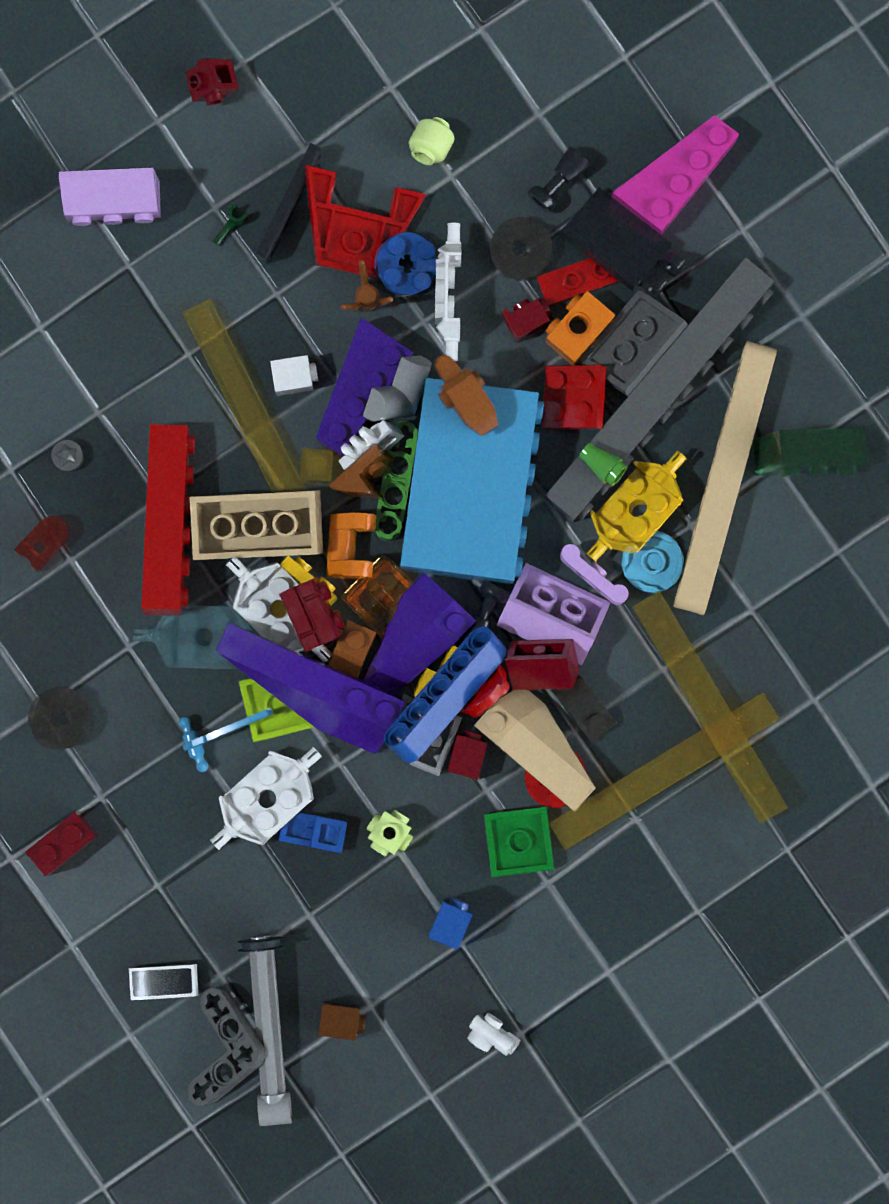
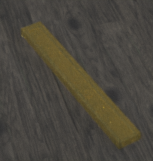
(242, 398)
(709, 707)
(655, 776)

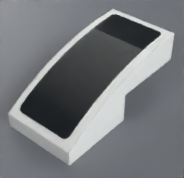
(163, 982)

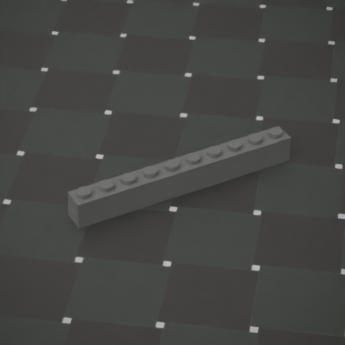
(664, 384)

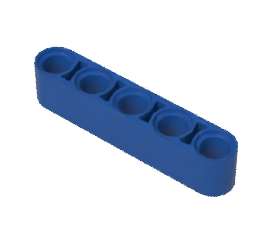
(445, 694)

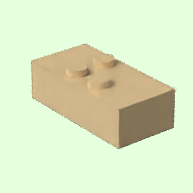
(256, 525)

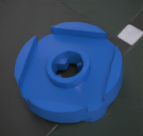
(420, 253)

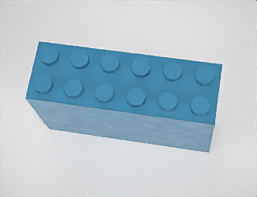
(471, 489)

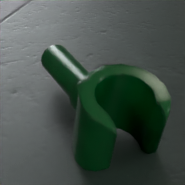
(230, 224)

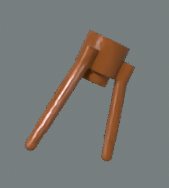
(366, 296)

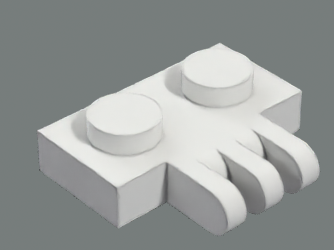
(381, 434)

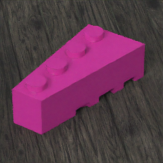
(672, 179)

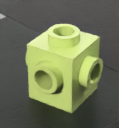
(399, 823)

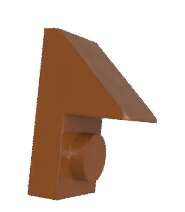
(358, 477)

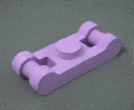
(593, 575)

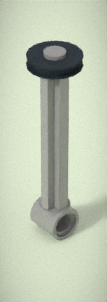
(274, 1100)

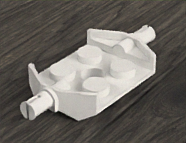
(444, 304)
(253, 600)
(241, 805)

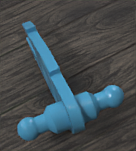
(194, 743)

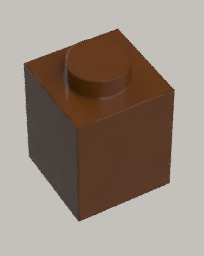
(341, 1021)

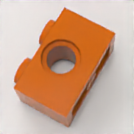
(572, 345)

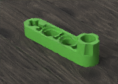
(401, 482)

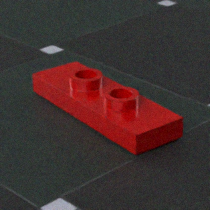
(573, 280)

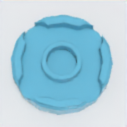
(655, 565)

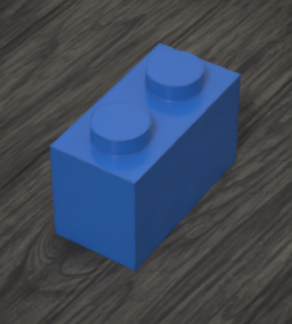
(451, 923)

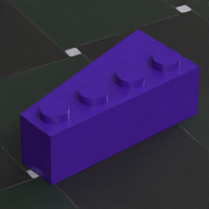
(368, 364)

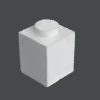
(293, 375)

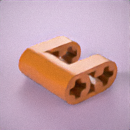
(342, 546)

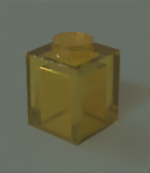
(317, 466)

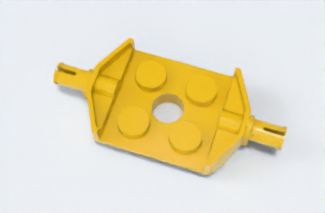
(646, 485)

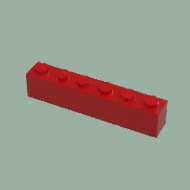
(166, 520)

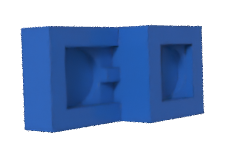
(314, 832)

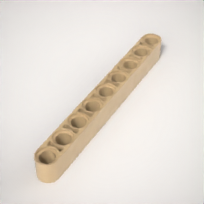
(725, 478)

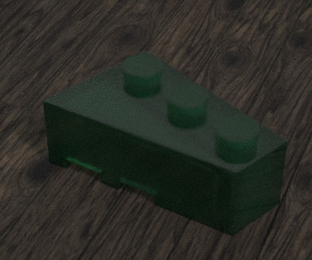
(810, 451)

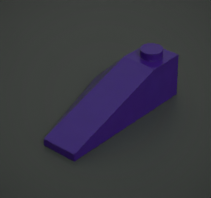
(419, 633)

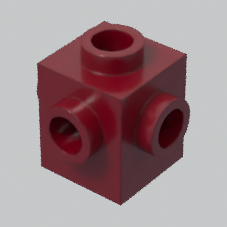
(211, 80)

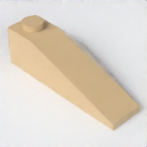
(532, 738)

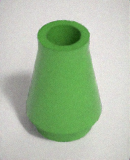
(605, 465)

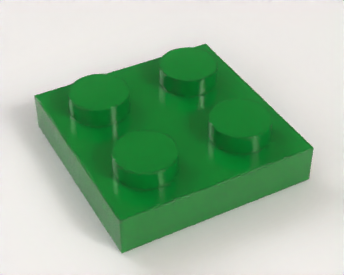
(519, 841)

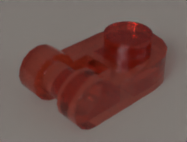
(51, 533)

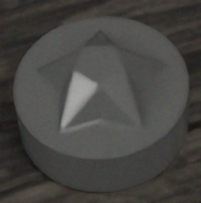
(67, 455)

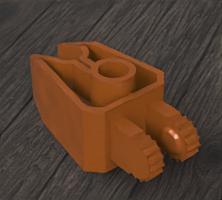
(465, 394)

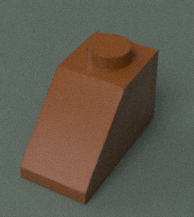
(352, 648)

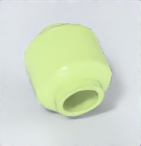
(431, 141)

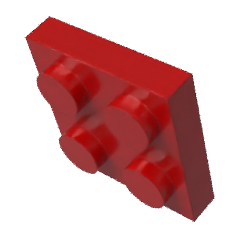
(574, 397)

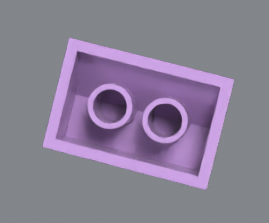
(110, 195)
(553, 609)

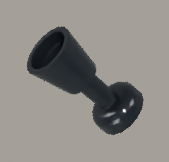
(568, 169)
(493, 595)

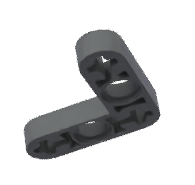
(236, 1047)

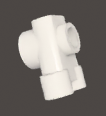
(487, 1032)

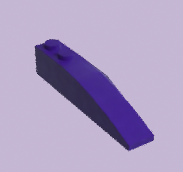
(314, 690)

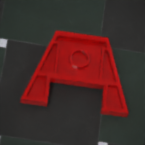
(349, 235)

